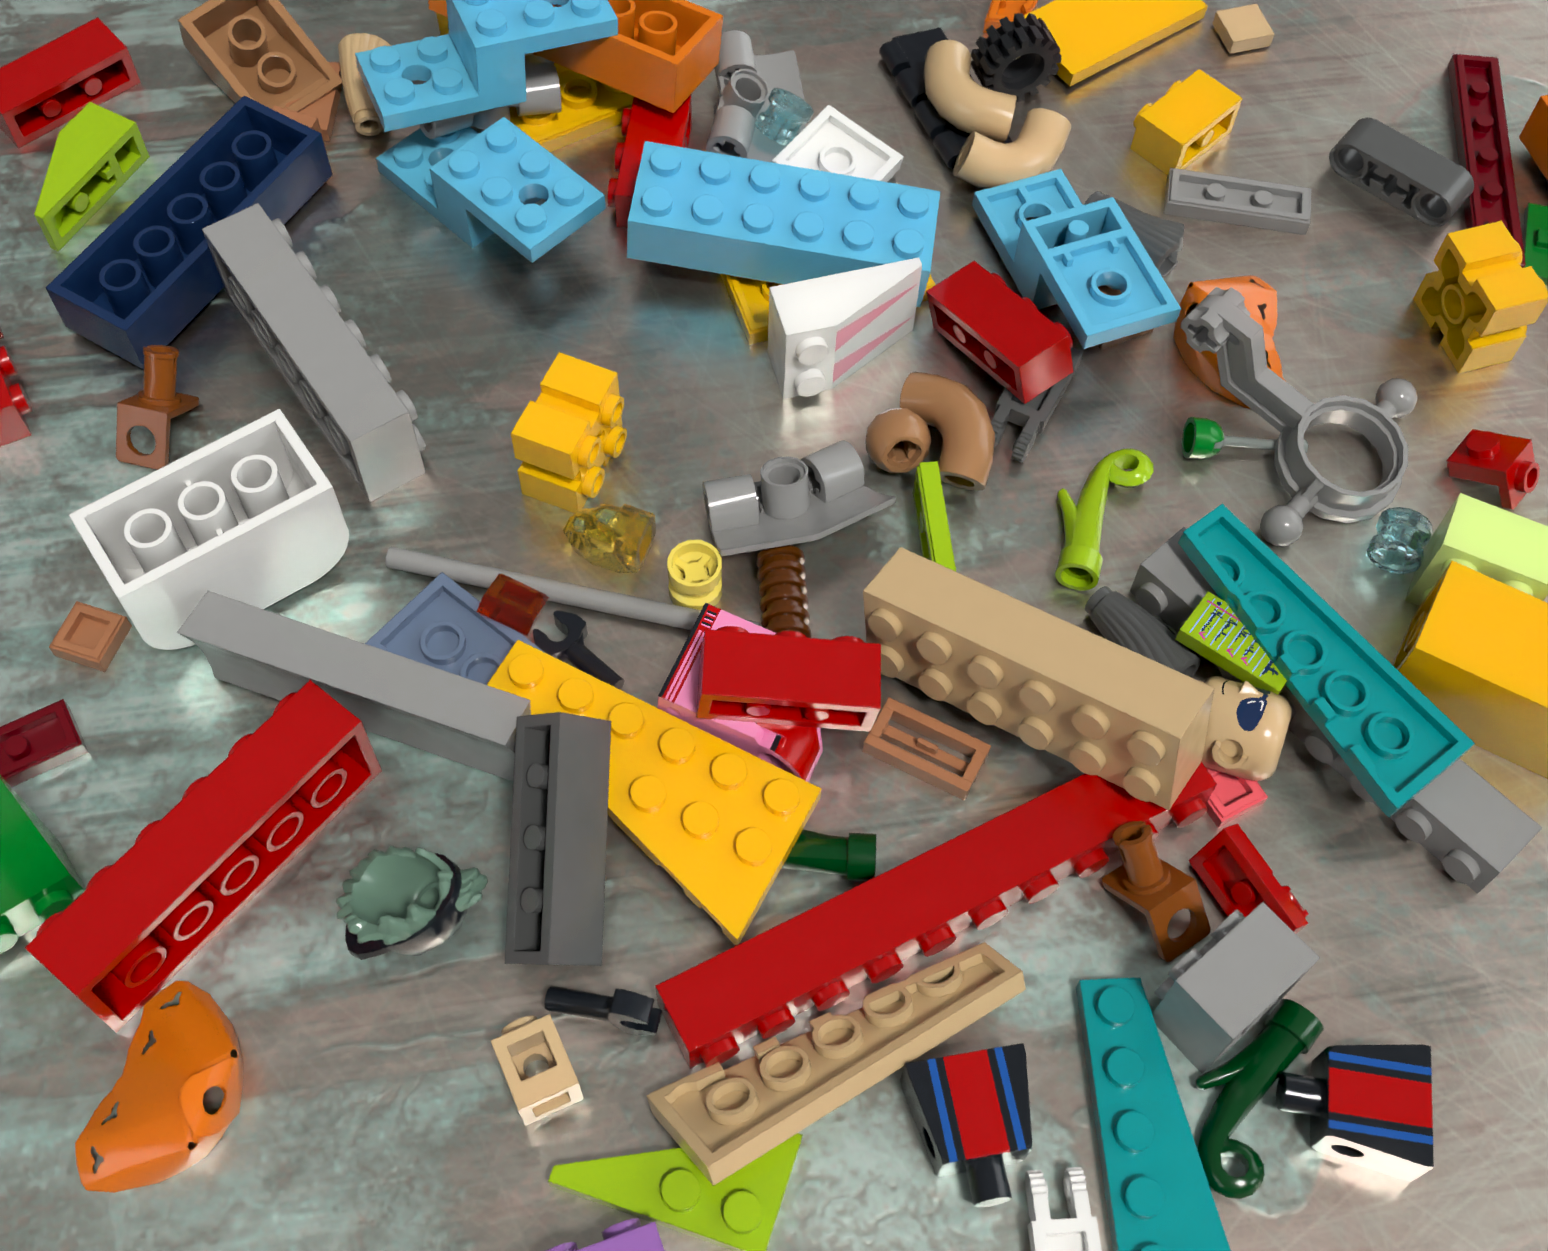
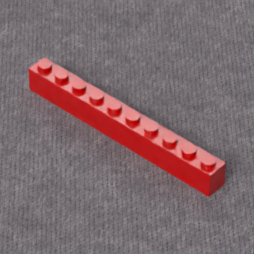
(907, 912)

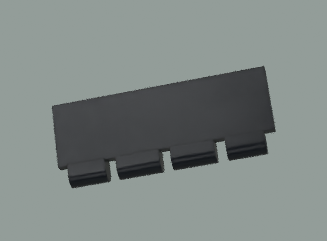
(906, 62)

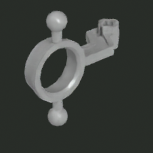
(1225, 328)

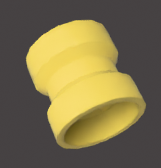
(694, 574)

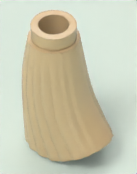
(356, 95)

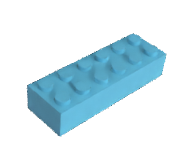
(773, 218)

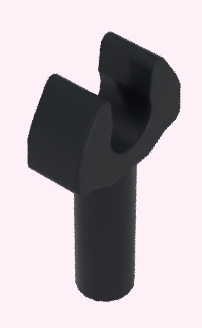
(573, 648)
(625, 1010)

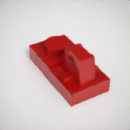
(1243, 879)

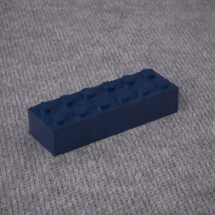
(153, 262)

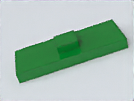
(1536, 239)

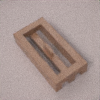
(917, 766)

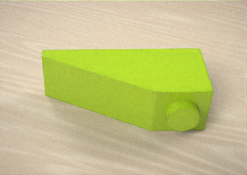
(86, 168)

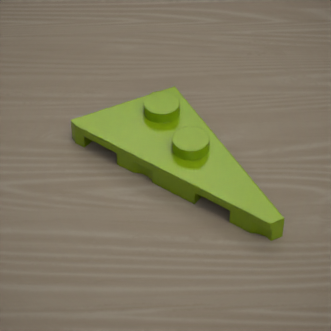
(678, 1196)

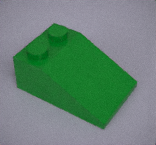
(33, 870)

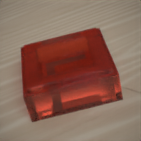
(512, 604)

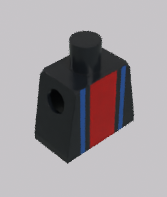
(1368, 1106)
(973, 1116)

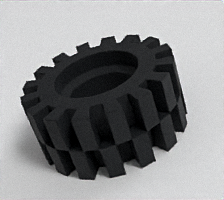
(1022, 39)

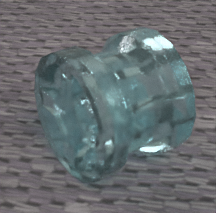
(783, 116)
(1400, 540)

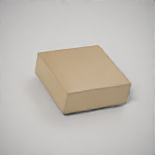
(1243, 28)

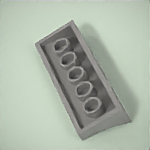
(378, 687)

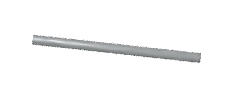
(556, 590)

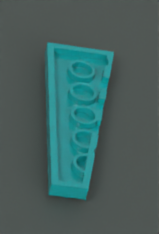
(1352, 693)
(1144, 1141)

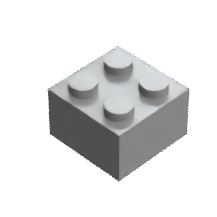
(1230, 984)

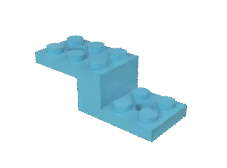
(478, 61)
(491, 186)
(1073, 252)

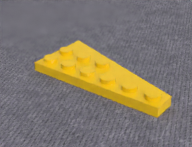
(678, 792)

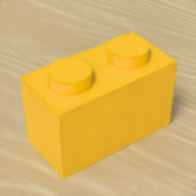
(1185, 122)

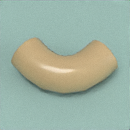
(960, 97)
(1034, 152)

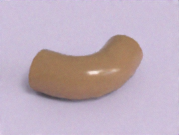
(962, 423)

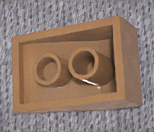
(257, 53)

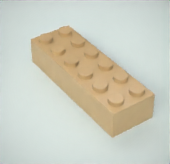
(1038, 677)

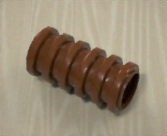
(783, 590)

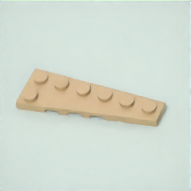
(752, 1107)

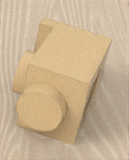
(544, 1093)

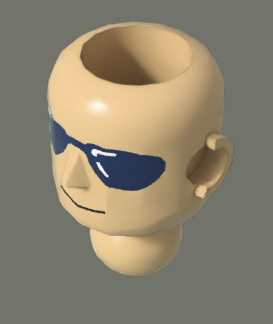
(1245, 729)

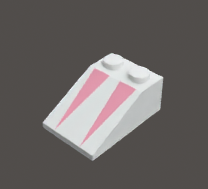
(838, 324)

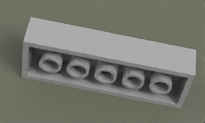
(318, 351)

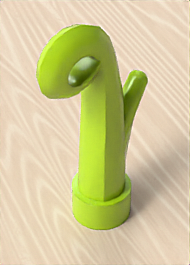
(1081, 557)

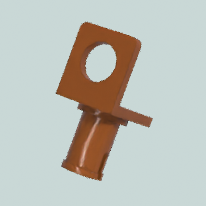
(152, 408)
(1156, 889)

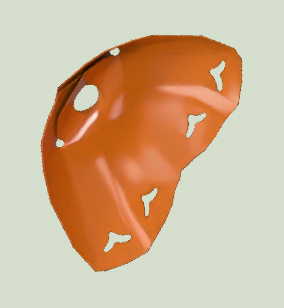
(1205, 364)
(164, 1095)

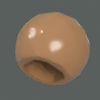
(898, 440)

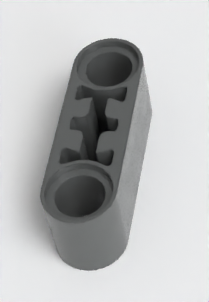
(1401, 172)

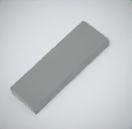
(1238, 201)

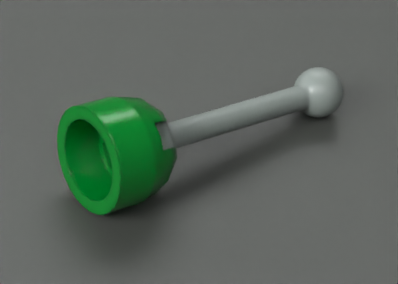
(1205, 439)

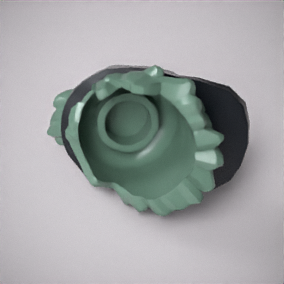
(405, 901)

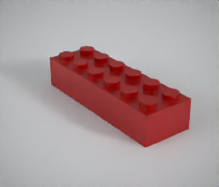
(207, 856)

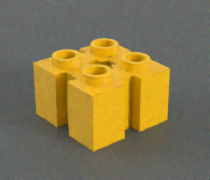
(1481, 296)
(569, 433)

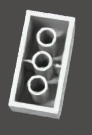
(228, 519)

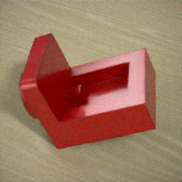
(1498, 462)

